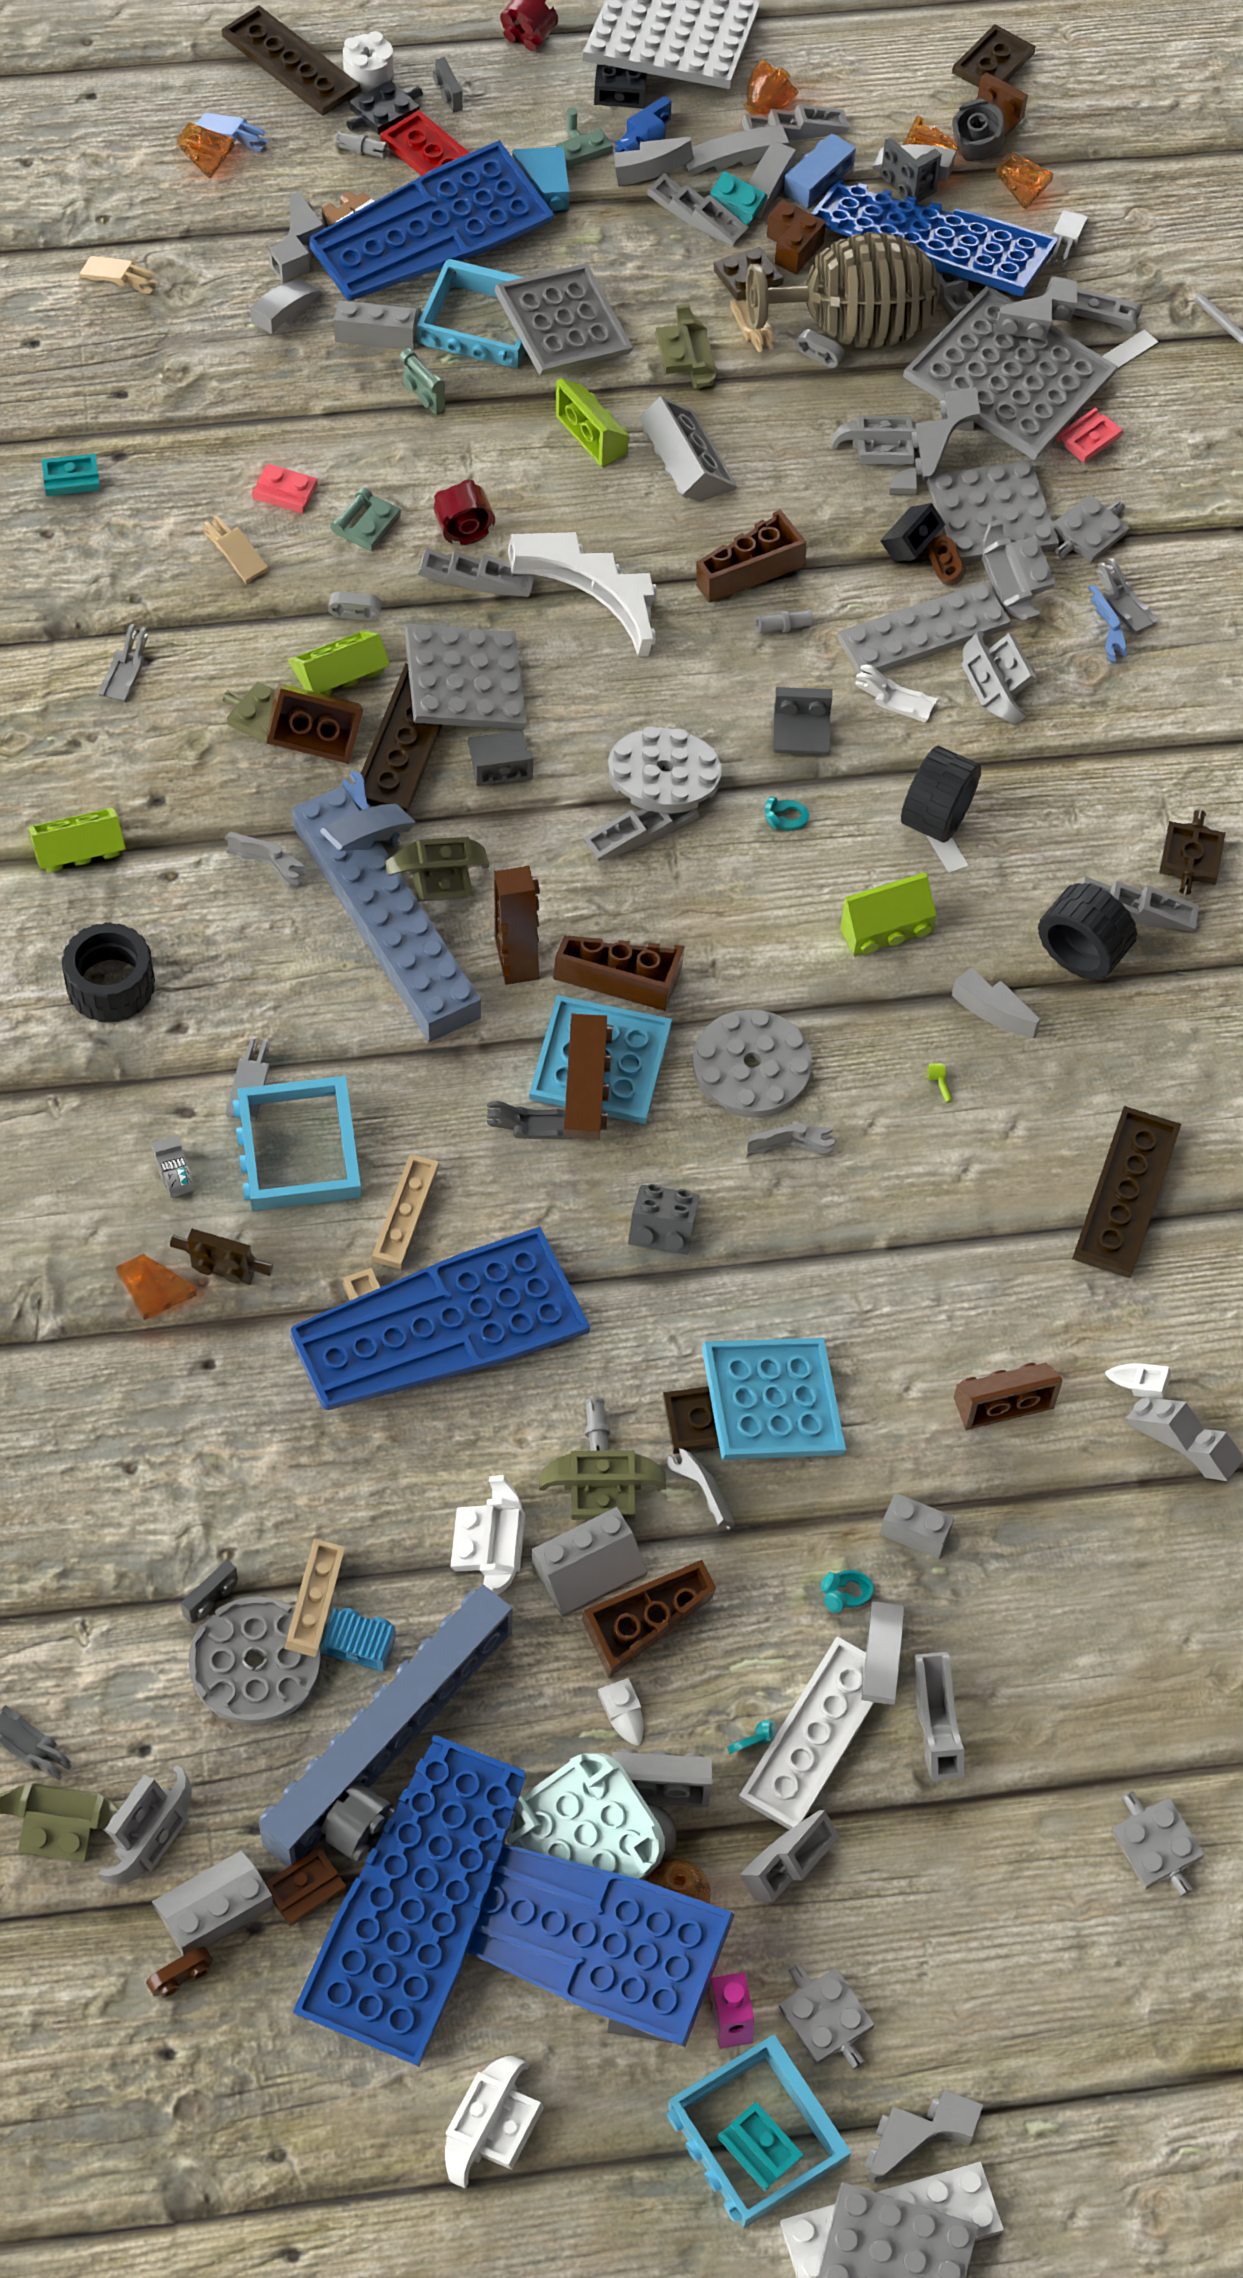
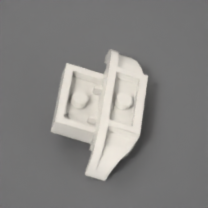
(491, 1536)
(491, 2121)

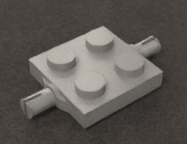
(1090, 528)
(1157, 1843)
(826, 2016)

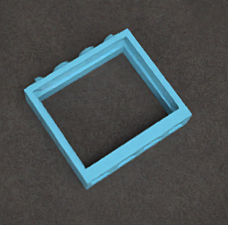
(474, 279)
(307, 1193)
(804, 2099)

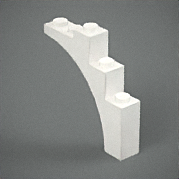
(563, 559)

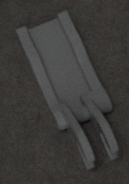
(527, 1122)
(30, 1744)

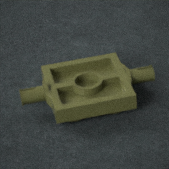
(251, 710)

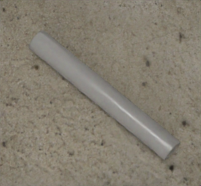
(1219, 317)

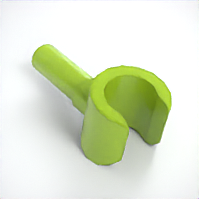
(937, 1071)

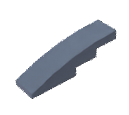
(366, 826)

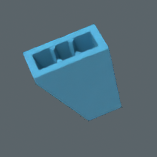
(547, 173)

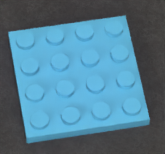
(635, 1058)
(773, 1398)

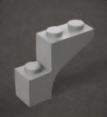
(292, 255)
(1034, 316)
(933, 436)
(1179, 1428)
(938, 1717)
(905, 2133)

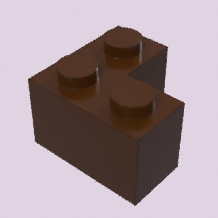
(796, 234)

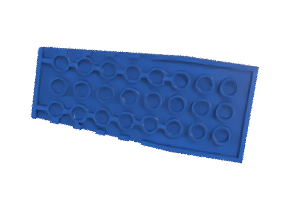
(956, 242)
(415, 1905)

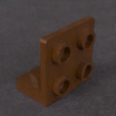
(1006, 97)

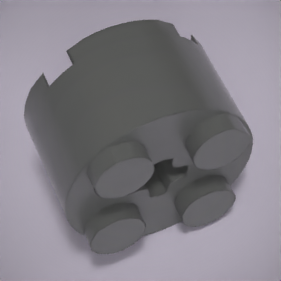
(978, 130)
(357, 1821)

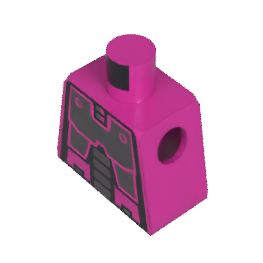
(731, 2007)

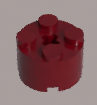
(528, 22)
(463, 512)

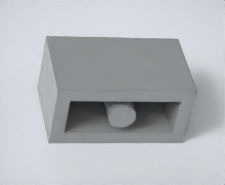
(916, 1525)

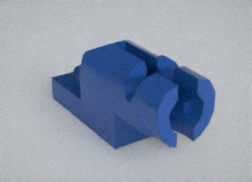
(646, 125)

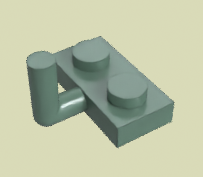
(583, 147)

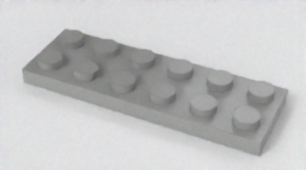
(924, 629)

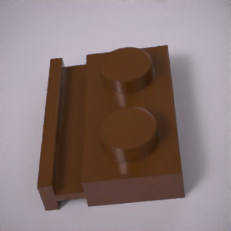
(305, 1886)

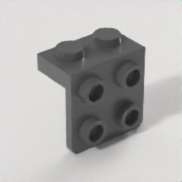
(663, 1218)

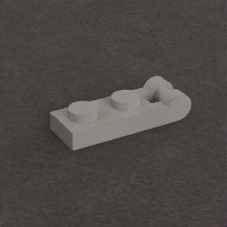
(1107, 309)

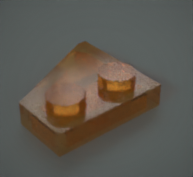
(923, 135)
(204, 147)
(1023, 178)
(153, 1286)

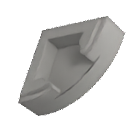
(904, 482)

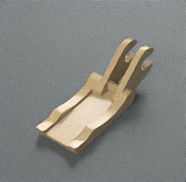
(119, 272)
(756, 336)
(236, 549)

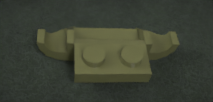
(687, 348)
(439, 866)
(602, 1480)
(57, 1819)

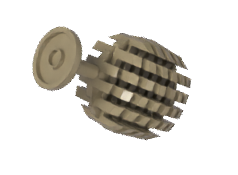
(861, 290)

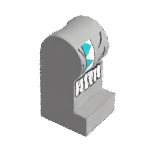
(173, 1166)

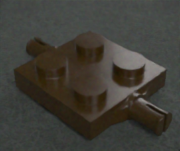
(1192, 852)
(221, 1256)

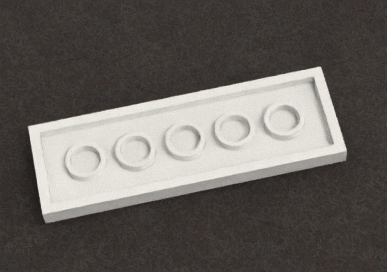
(811, 1739)
(954, 2192)

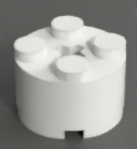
(368, 60)

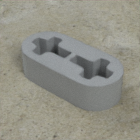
(820, 348)
(355, 606)

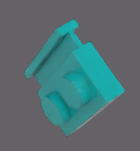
(738, 197)
(70, 474)
(760, 2146)

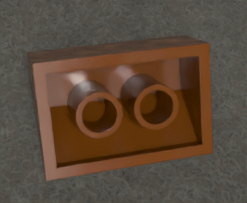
(313, 723)
(1007, 1395)

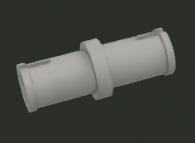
(362, 145)
(784, 621)
(597, 1429)

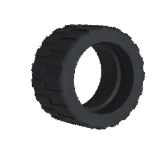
(940, 793)
(1087, 931)
(104, 943)

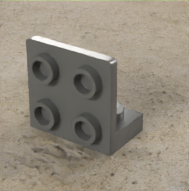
(910, 175)
(802, 720)
(500, 758)

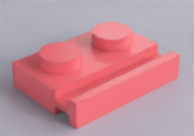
(1089, 435)
(284, 488)

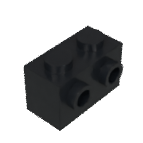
(619, 87)
(912, 532)

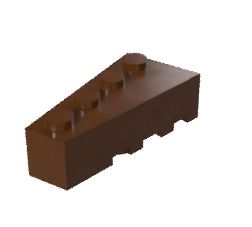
(752, 558)
(517, 923)
(620, 969)
(586, 1076)
(640, 1617)

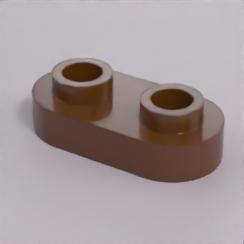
(947, 562)
(191, 1965)

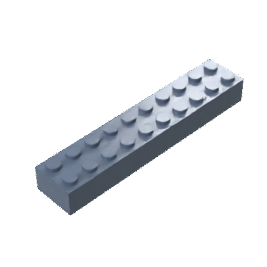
(390, 921)
(388, 1723)

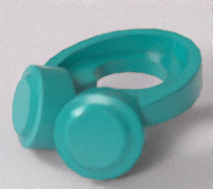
(773, 806)
(836, 1600)
(765, 1734)

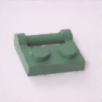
(422, 382)
(372, 524)

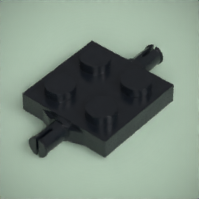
(383, 107)

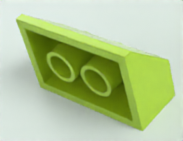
(590, 422)
(341, 662)
(77, 839)
(888, 914)

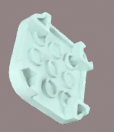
(590, 1818)

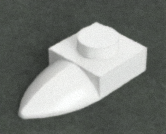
(1142, 1378)
(623, 1710)

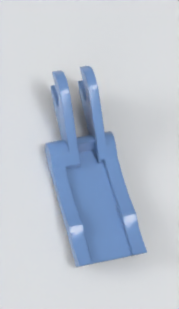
(234, 128)
(1115, 637)
(357, 793)

